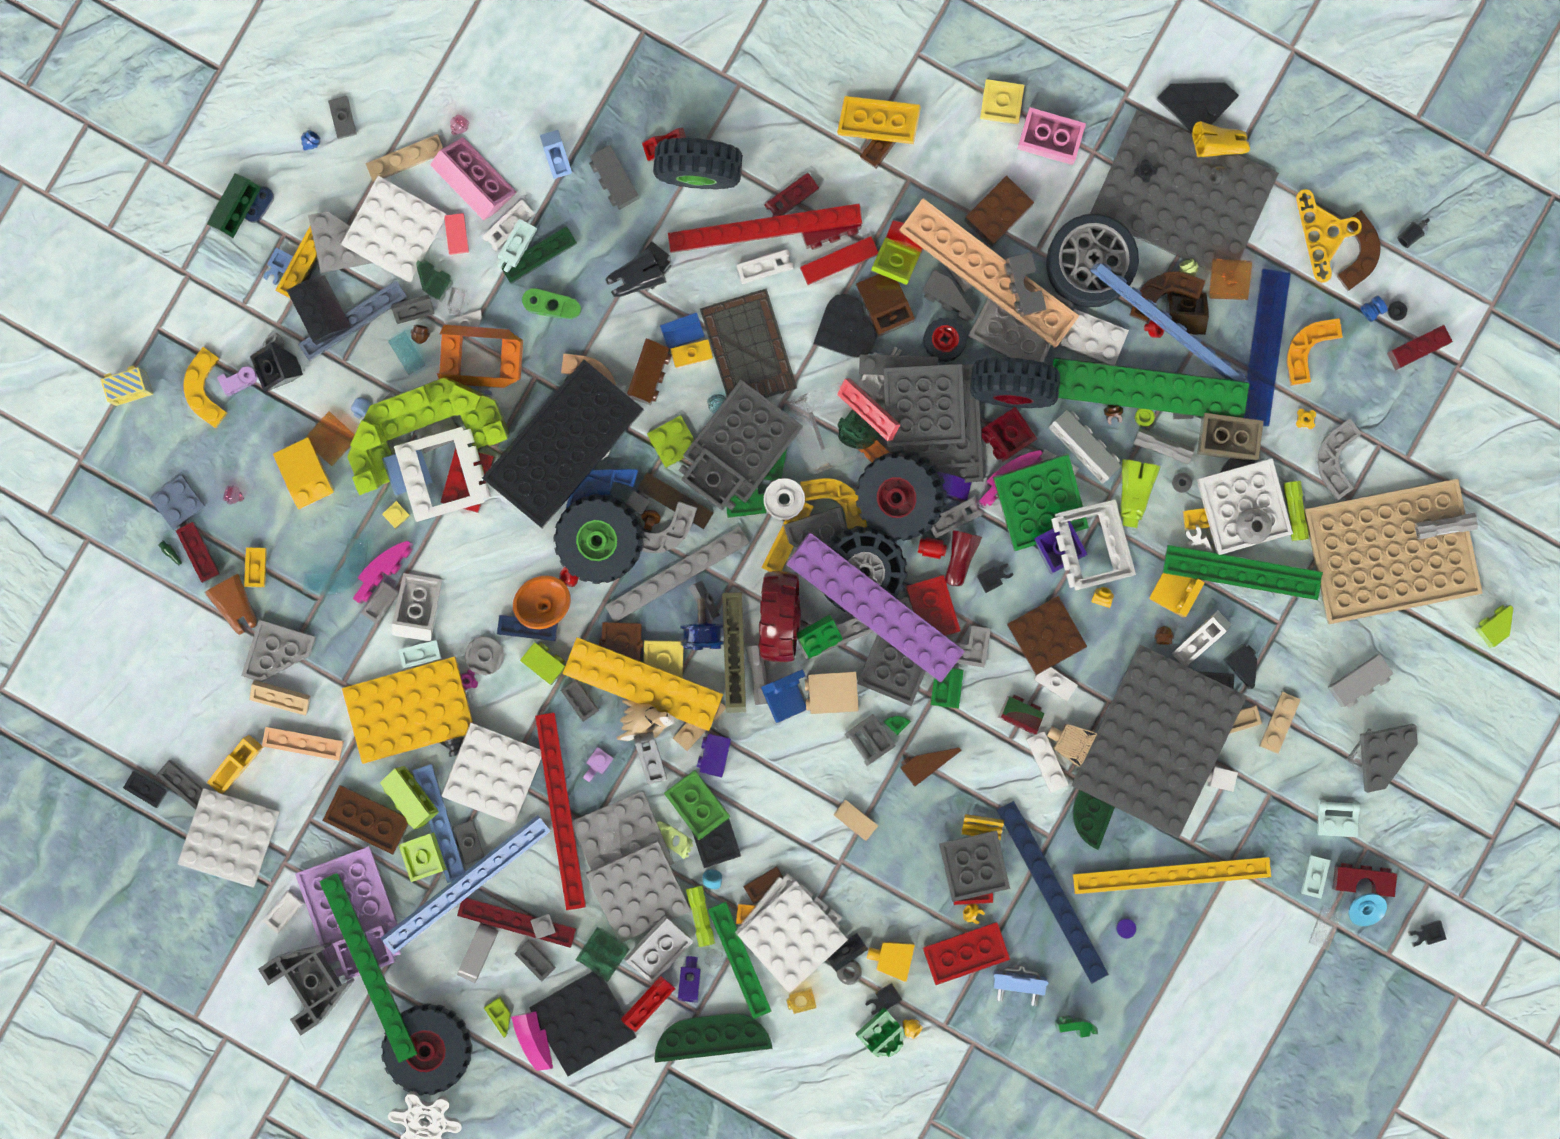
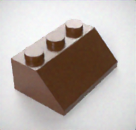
(649, 372)

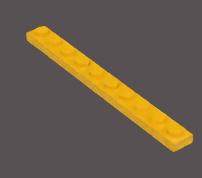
(1171, 875)

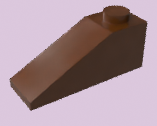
(924, 765)

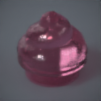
(458, 124)
(232, 495)

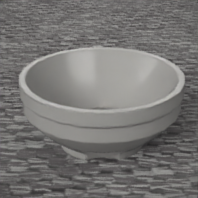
(1244, 526)

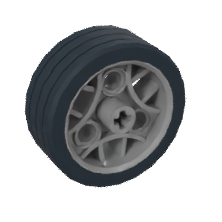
(1082, 228)

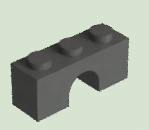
(1026, 301)

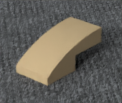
(855, 820)

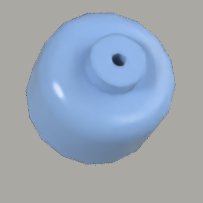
(360, 407)

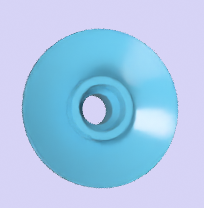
(1367, 909)

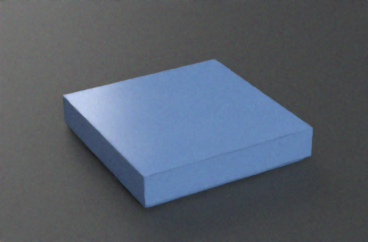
(395, 476)

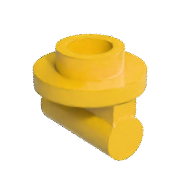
(1103, 596)

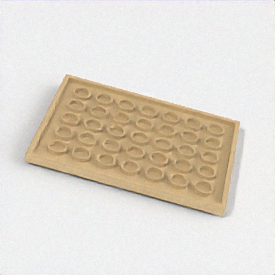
(1378, 563)

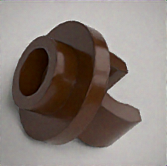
(1113, 411)
(650, 518)

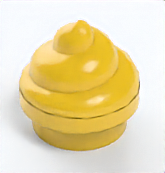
(912, 1028)

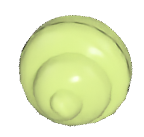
(1189, 267)

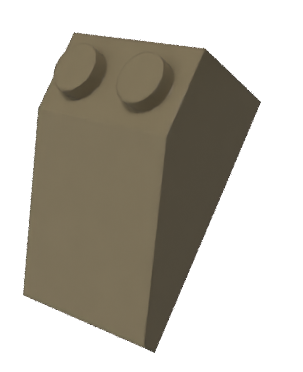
(1229, 437)

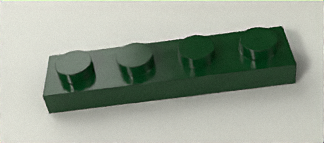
(541, 254)

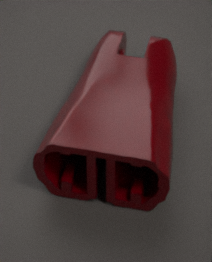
(962, 551)

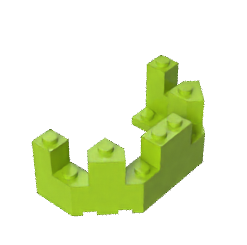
(416, 410)

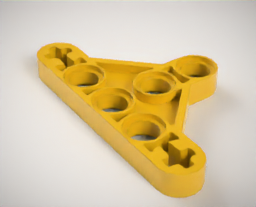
(1321, 224)

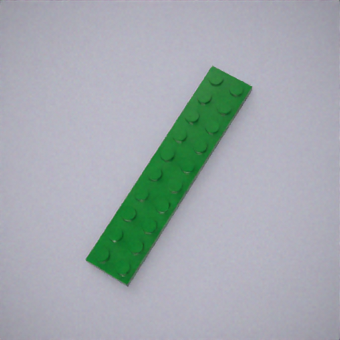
(1150, 389)

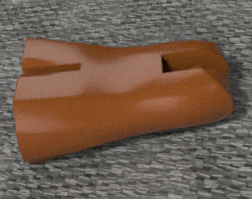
(232, 603)

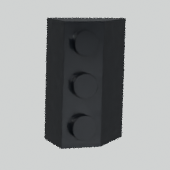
(318, 309)

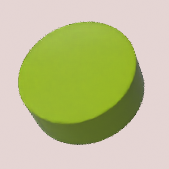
(1144, 417)

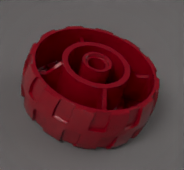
(779, 616)

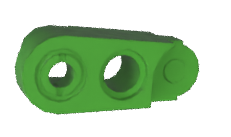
(567, 308)

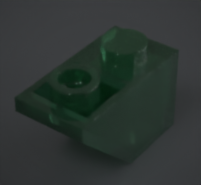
(432, 281)

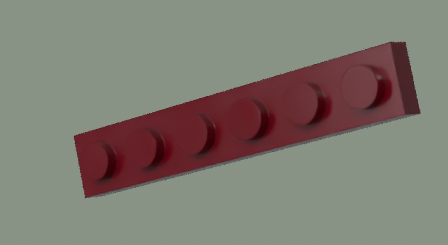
(512, 921)

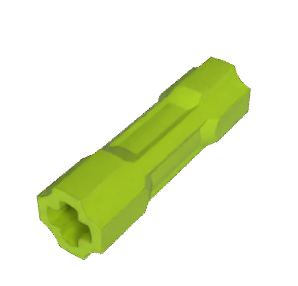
(1298, 524)
(700, 915)

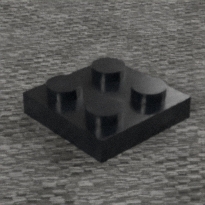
(718, 845)

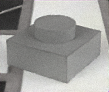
(543, 926)

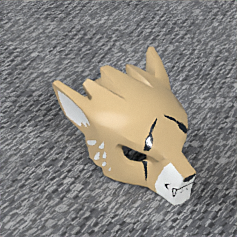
(640, 718)

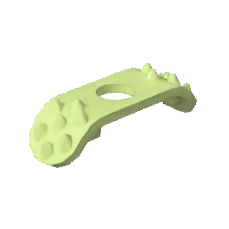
(669, 832)

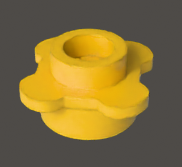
(1300, 419)

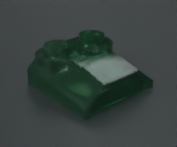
(603, 953)

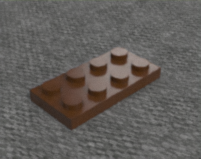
(366, 819)

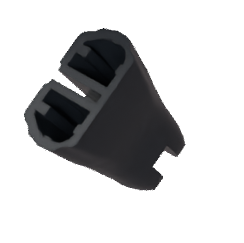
(637, 274)

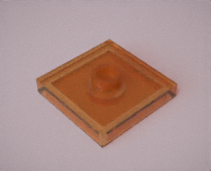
(1230, 279)
(331, 438)

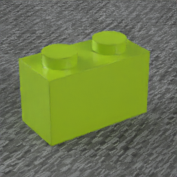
(543, 663)

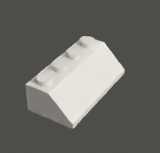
(1085, 446)

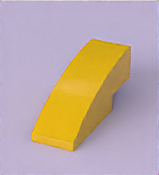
(235, 764)

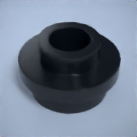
(1401, 306)

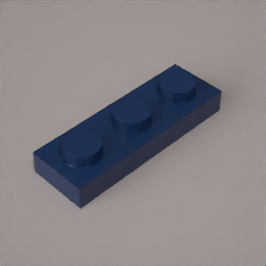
(512, 627)

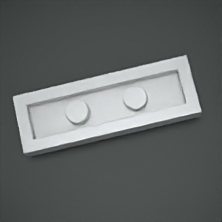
(1047, 762)

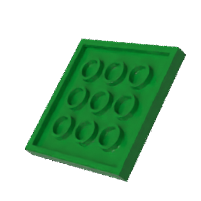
(1034, 496)

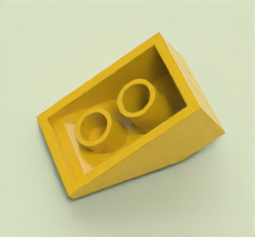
(303, 473)

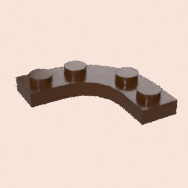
(1368, 253)
(1167, 283)

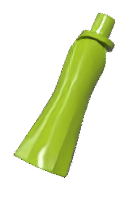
(1136, 489)

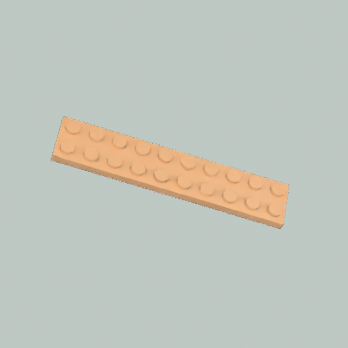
(983, 269)

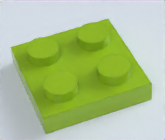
(896, 261)
(671, 441)
(422, 857)

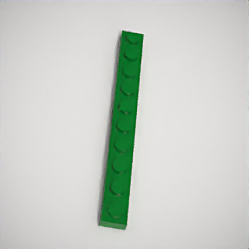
(368, 967)

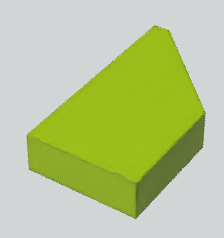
(499, 1014)

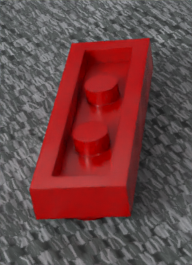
(648, 1003)

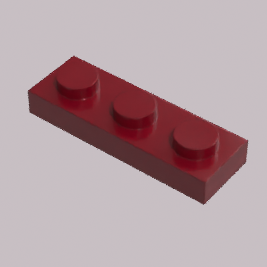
(197, 552)

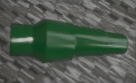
(169, 551)

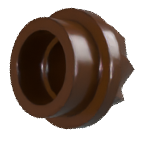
(420, 334)
(1164, 636)

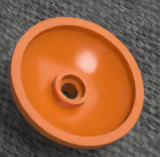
(537, 595)

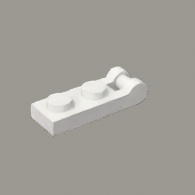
(507, 224)
(764, 267)

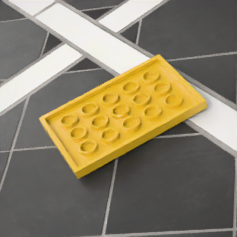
(408, 710)

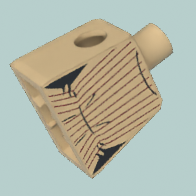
(1072, 742)

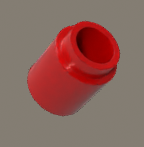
(932, 548)

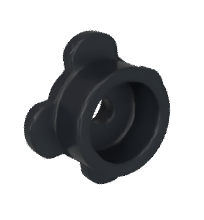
(1139, 171)

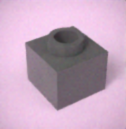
(638, 501)

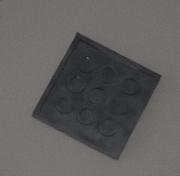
(582, 1022)

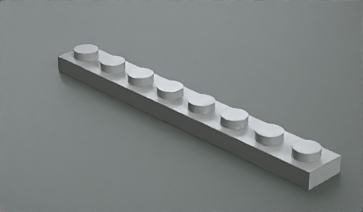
(677, 574)

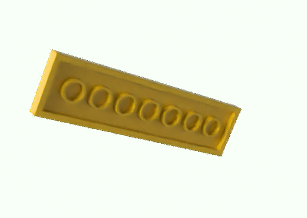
(642, 683)

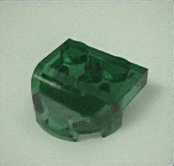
(856, 431)

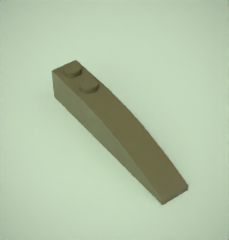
(734, 652)

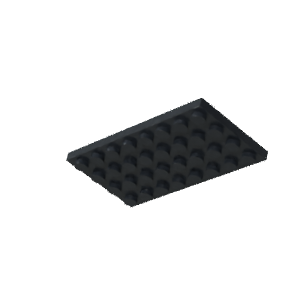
(563, 444)

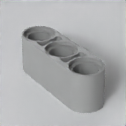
(477, 952)

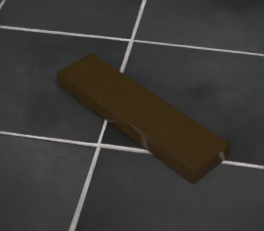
(670, 497)

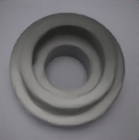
(1175, 482)

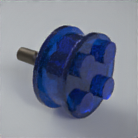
(701, 634)

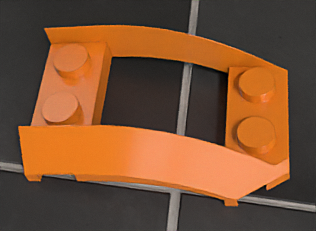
(452, 354)

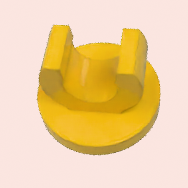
(970, 913)

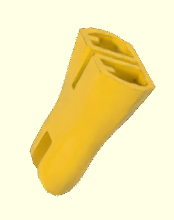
(1216, 141)

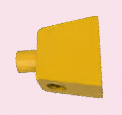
(893, 958)

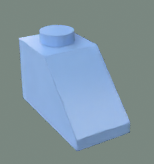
(555, 154)

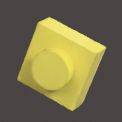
(396, 514)

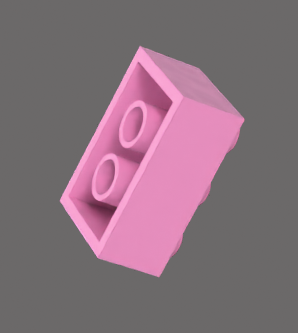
(1051, 136)

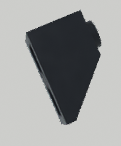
(1243, 664)

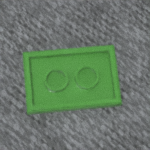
(697, 805)

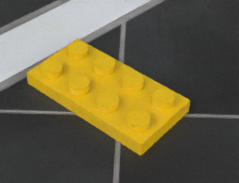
(879, 120)

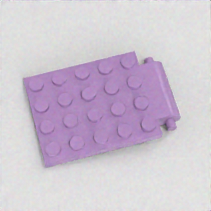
(368, 898)

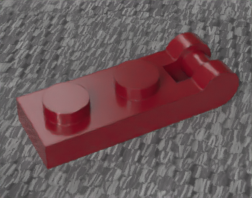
(792, 195)

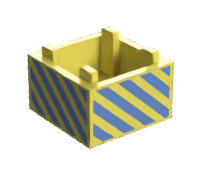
(126, 386)

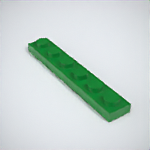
(739, 960)

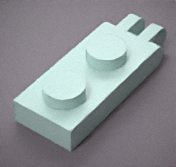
(516, 245)

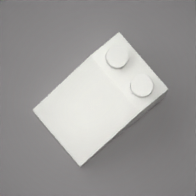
(416, 607)

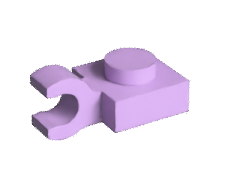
(599, 762)

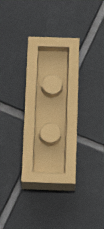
(279, 697)
(1279, 722)
(690, 733)

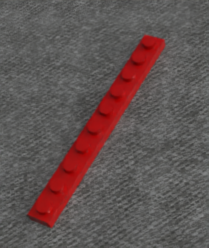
(765, 228)
(560, 811)

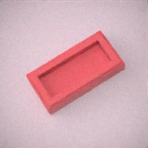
(456, 234)

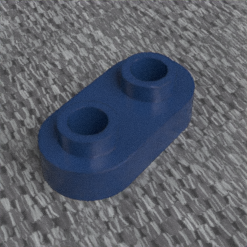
(260, 205)

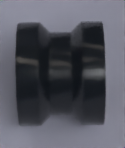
(454, 746)

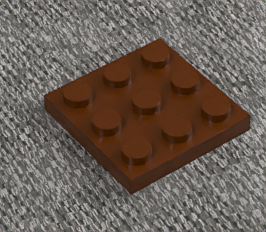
(1047, 635)

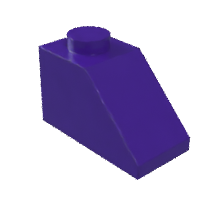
(955, 486)

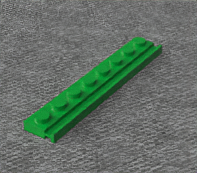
(1242, 572)

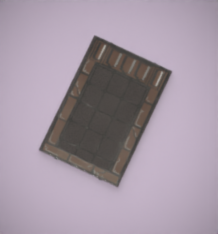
(748, 344)

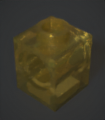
(810, 1003)

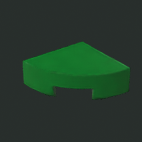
(897, 723)

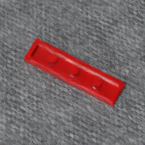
(839, 260)

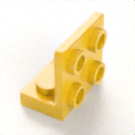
(1176, 593)

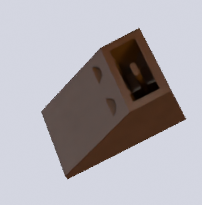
(885, 304)

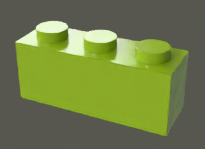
(409, 797)

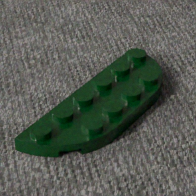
(1091, 818)
(711, 1037)

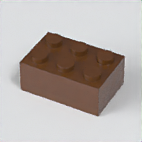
(999, 211)

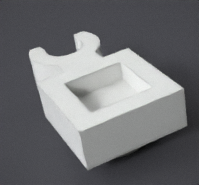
(1198, 542)

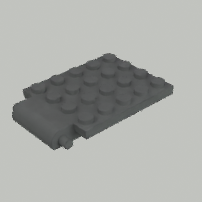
(738, 447)

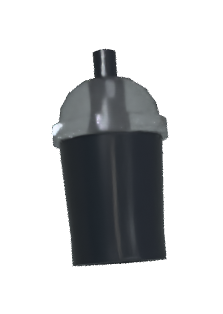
(1417, 229)

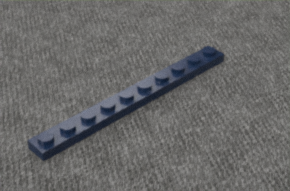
(1052, 892)

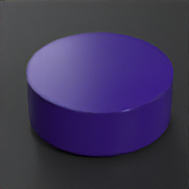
(1126, 928)

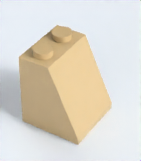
(832, 693)

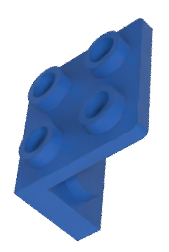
(785, 697)

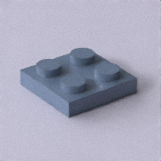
(177, 502)

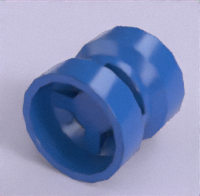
(1374, 308)

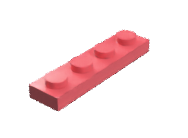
(868, 409)

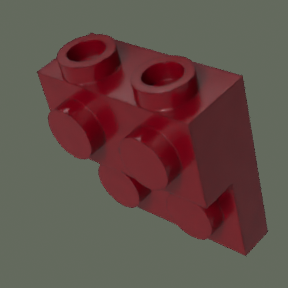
(1008, 434)

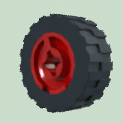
(938, 348)

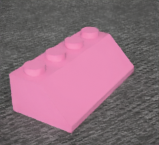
(472, 178)

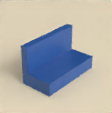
(682, 331)

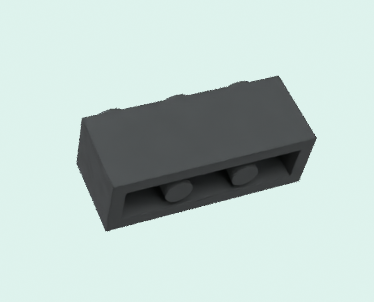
(613, 177)

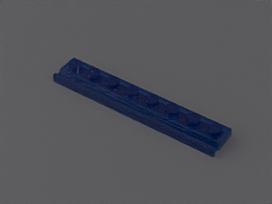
(1266, 344)

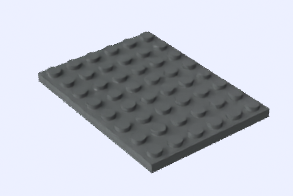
(1180, 204)
(1159, 741)

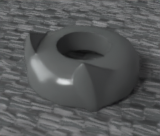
(850, 981)

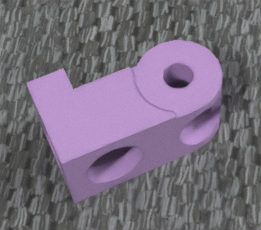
(238, 381)

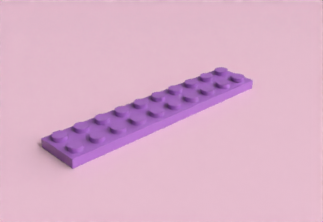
(875, 607)

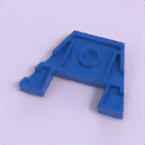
(601, 482)

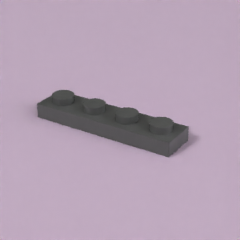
(875, 363)

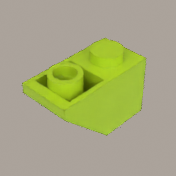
(1496, 628)

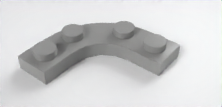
(1329, 458)
(674, 534)

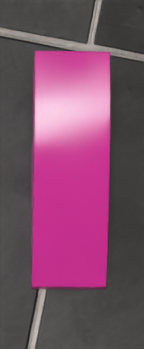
(533, 1040)

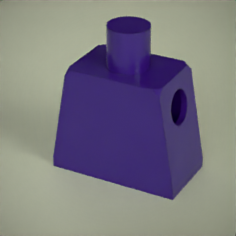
(689, 990)

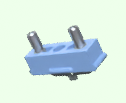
(1019, 983)

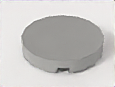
(484, 655)

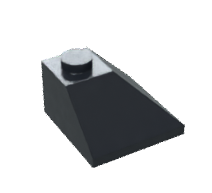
(275, 366)

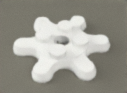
(418, 1109)

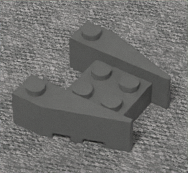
(312, 982)

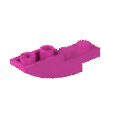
(1022, 461)
(385, 563)

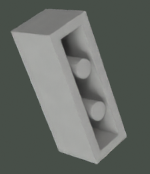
(1361, 681)

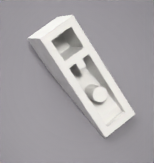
(1201, 638)

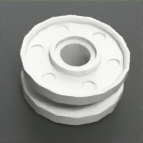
(788, 487)

